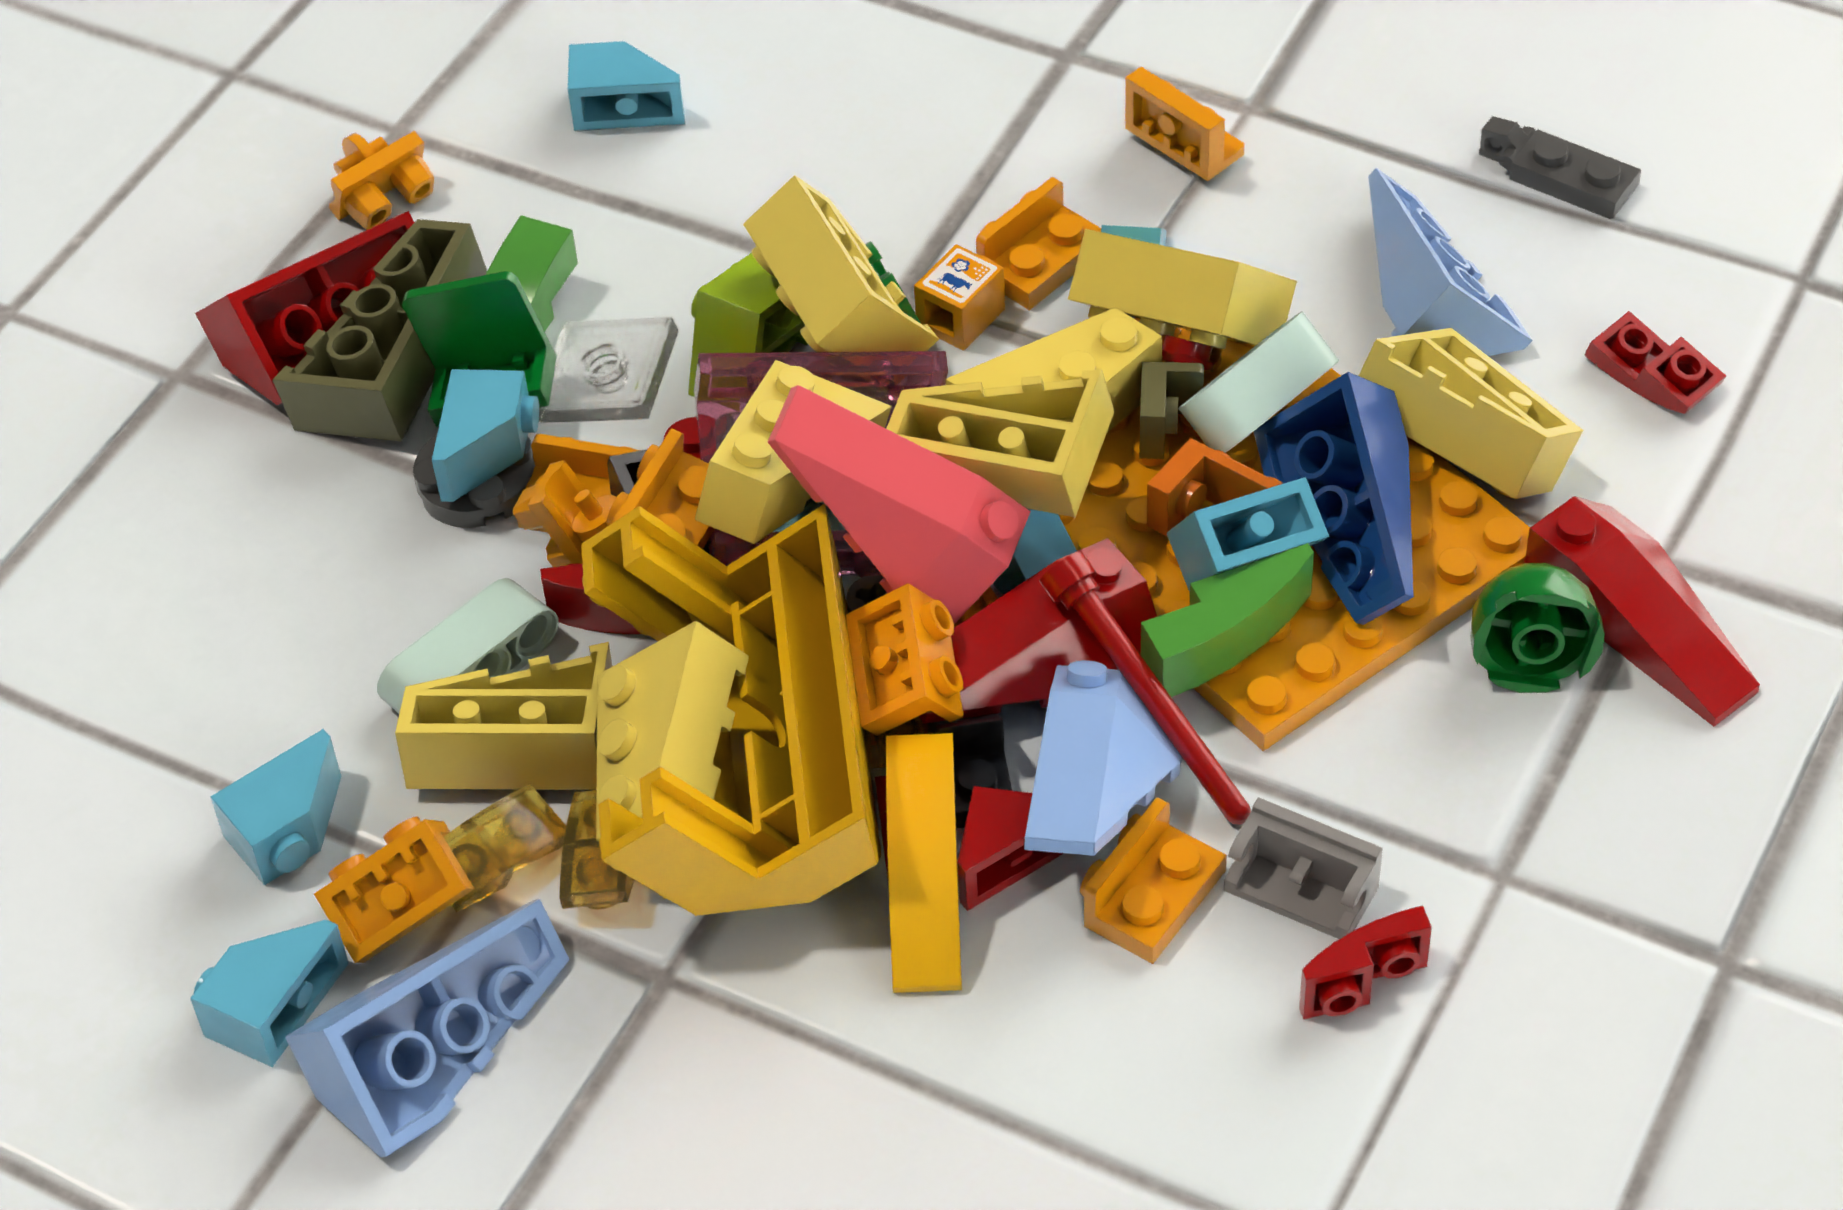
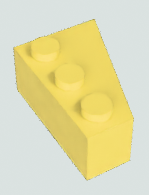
(829, 276)
(1180, 290)
(1102, 342)
(1473, 411)
(1023, 438)
(746, 482)
(665, 713)
(505, 728)

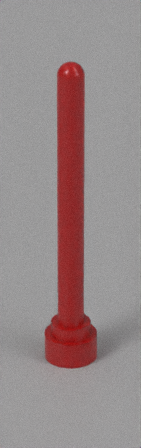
(1074, 585)

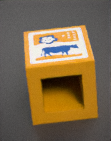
(960, 296)

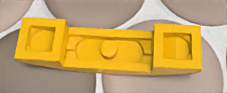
(922, 863)

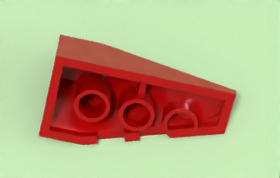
(271, 319)
(1645, 605)
(1020, 638)

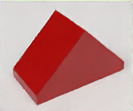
(994, 845)

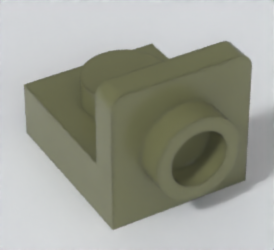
(1163, 391)

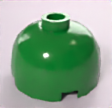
(1535, 628)

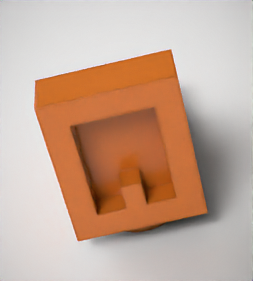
(1195, 476)

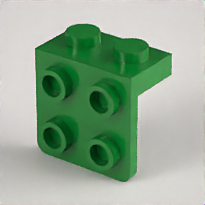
(481, 327)

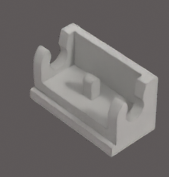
(1303, 869)

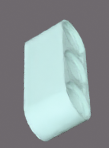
(1259, 384)
(489, 632)

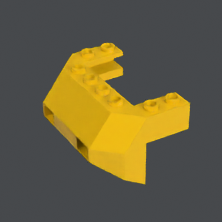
(795, 767)

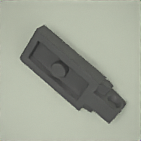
(1559, 167)

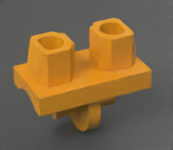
(375, 169)
(565, 512)

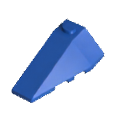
(1357, 466)

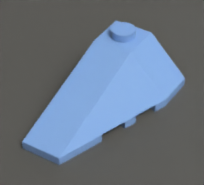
(1428, 281)
(1094, 761)
(415, 1039)

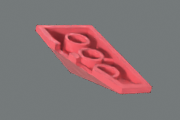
(900, 502)

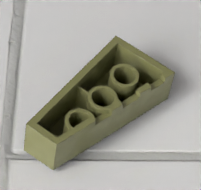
(370, 365)

